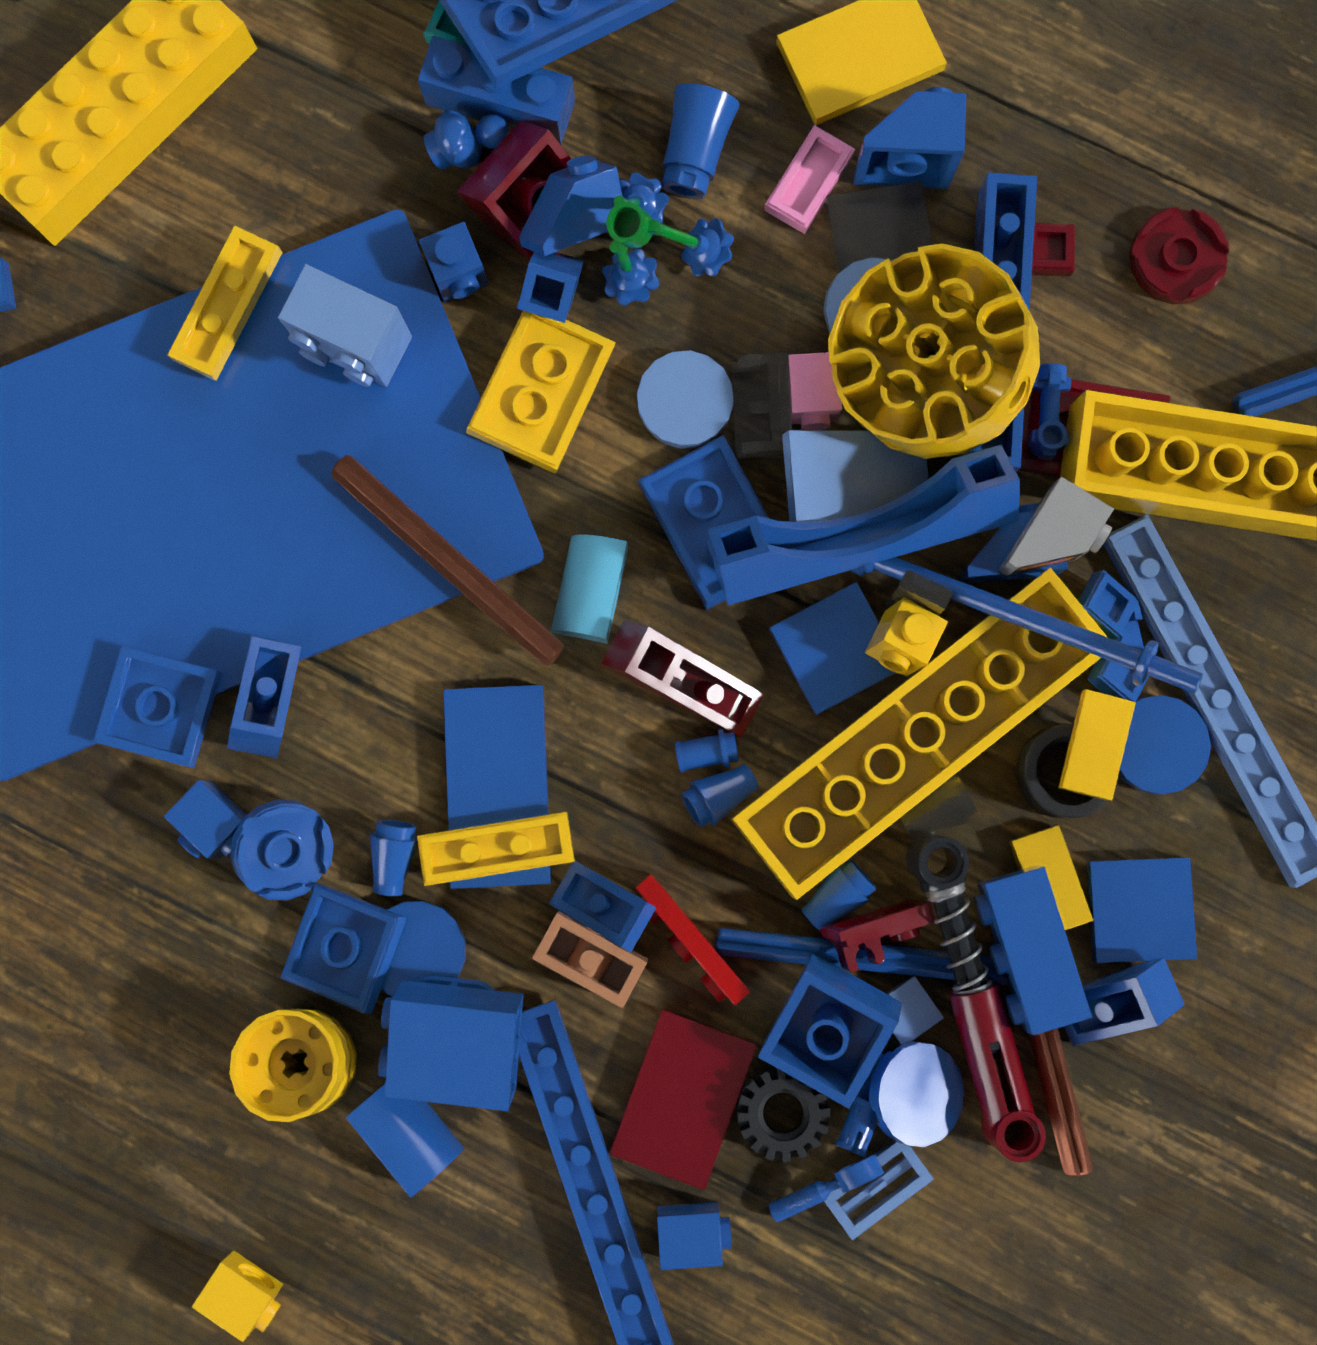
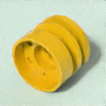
(265, 1064)

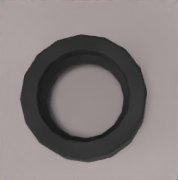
(1030, 785)

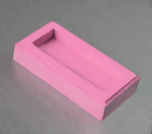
(809, 179)

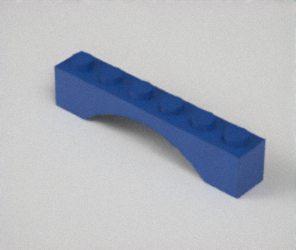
(958, 501)

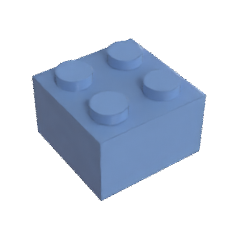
(345, 327)

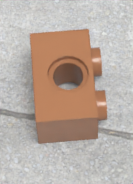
(590, 959)

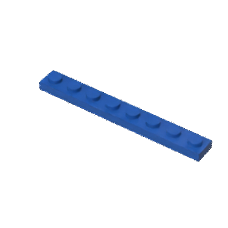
(590, 1179)

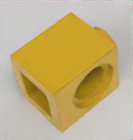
(239, 1297)

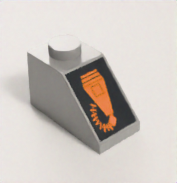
(1060, 529)

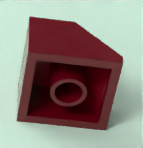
(512, 179)

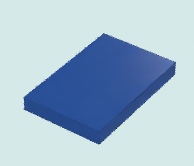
(697, 495)

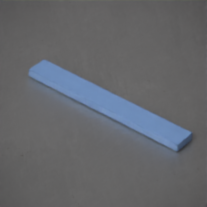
(1220, 699)

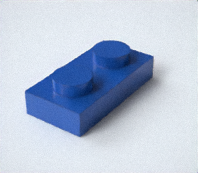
(602, 906)

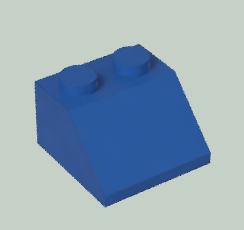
(916, 142)

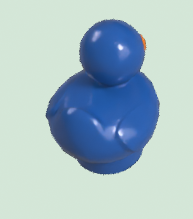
(459, 143)

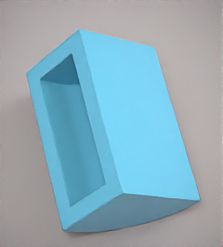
(590, 587)

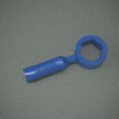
(817, 1192)

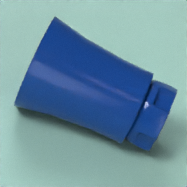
(696, 138)

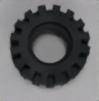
(778, 1143)

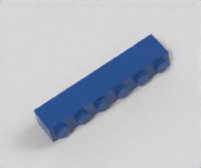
(1006, 238)

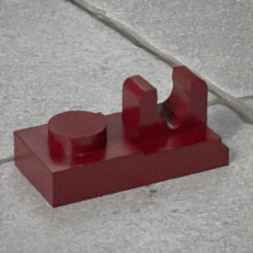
(897, 921)

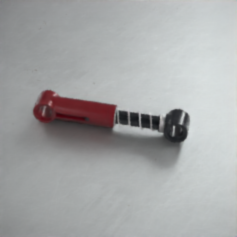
(978, 1005)

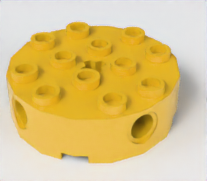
(943, 304)

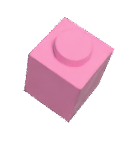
(812, 391)

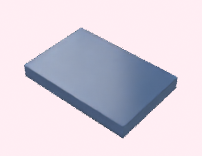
(844, 474)

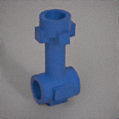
(1051, 433)

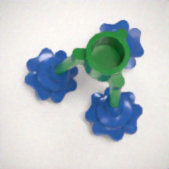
(632, 224)

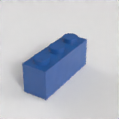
(457, 82)
(1031, 951)

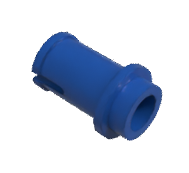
(707, 751)

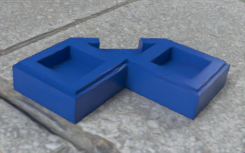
(1117, 615)

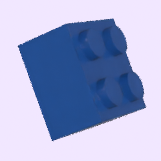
(831, 1030)

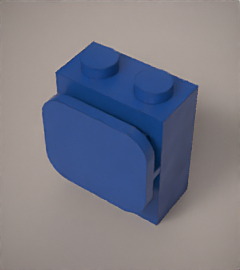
(451, 1043)

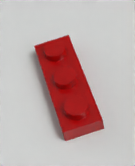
(691, 943)

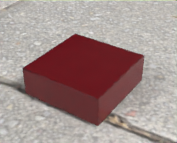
(1053, 249)

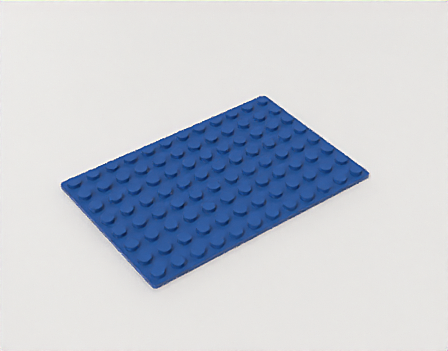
(209, 509)

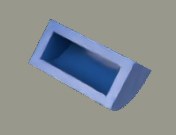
(406, 1138)

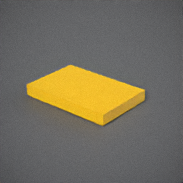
(859, 55)
(540, 389)

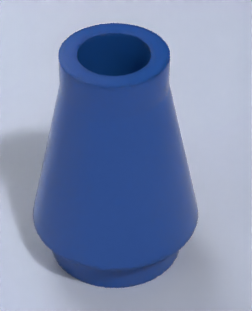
(717, 795)
(392, 854)
(839, 895)

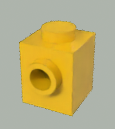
(906, 637)

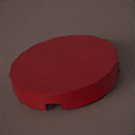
(1179, 255)

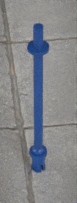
(1143, 661)

